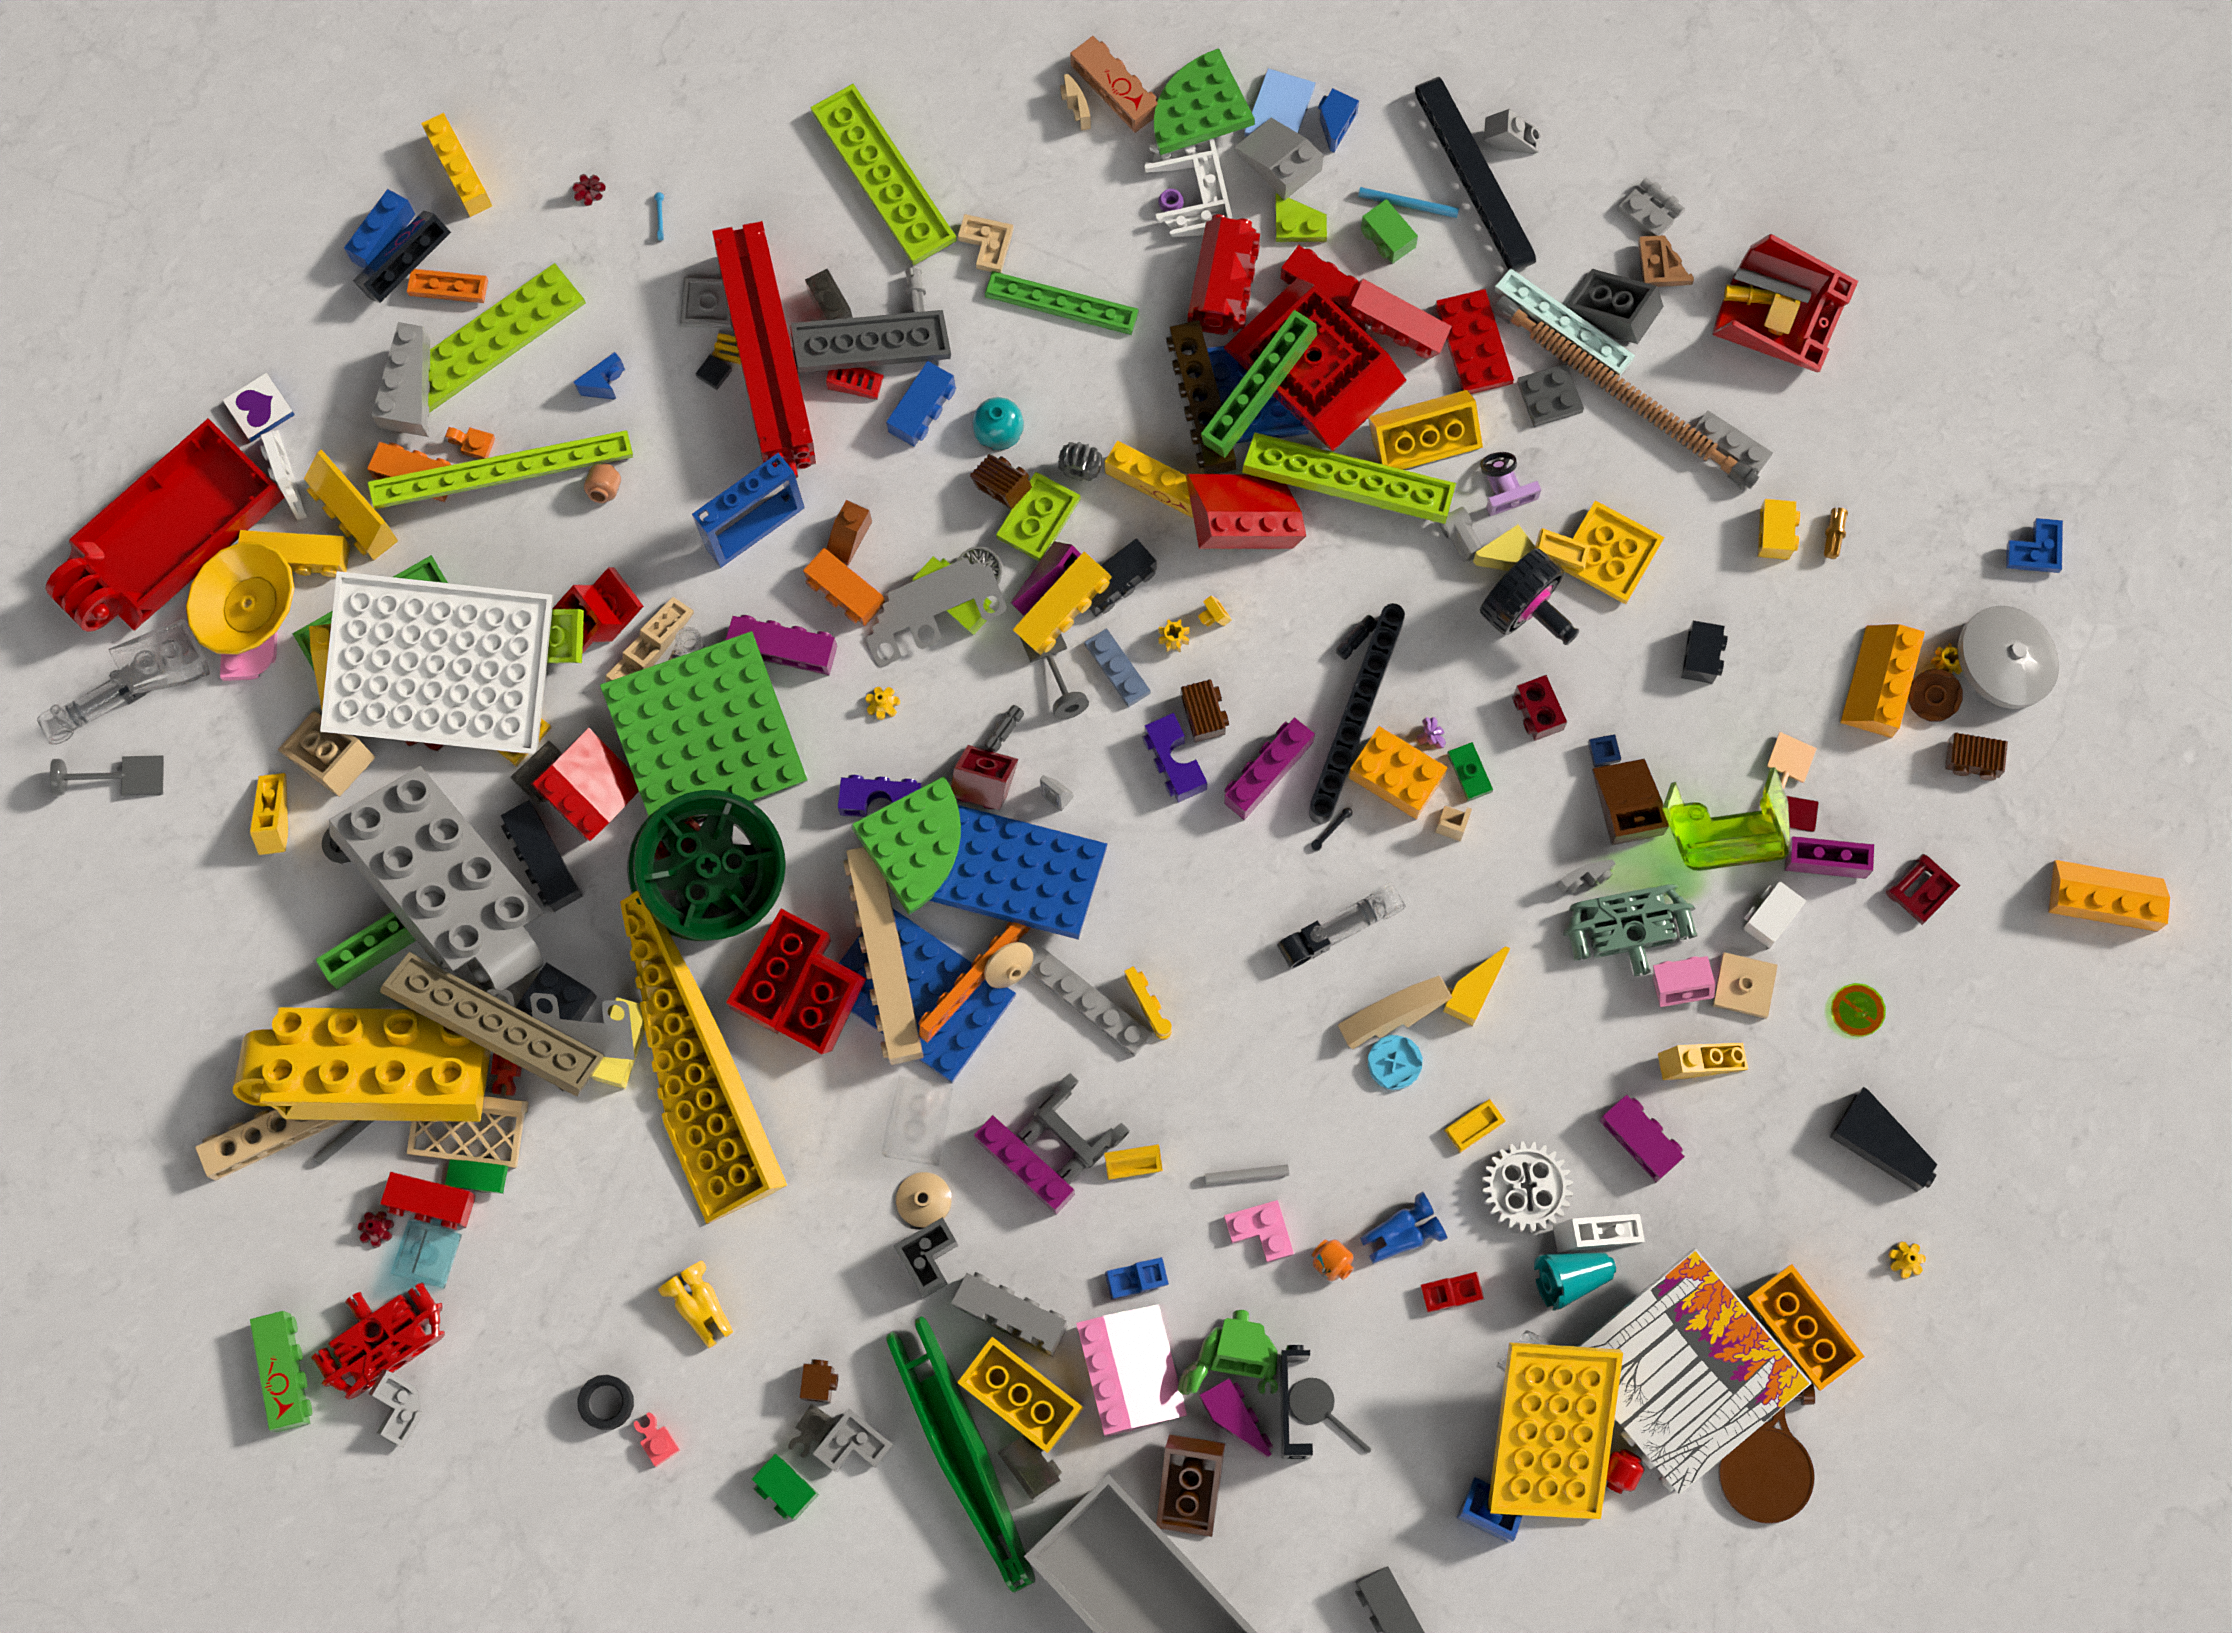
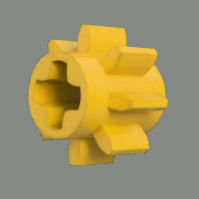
(1178, 630)
(1944, 664)

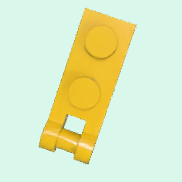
(1149, 1004)

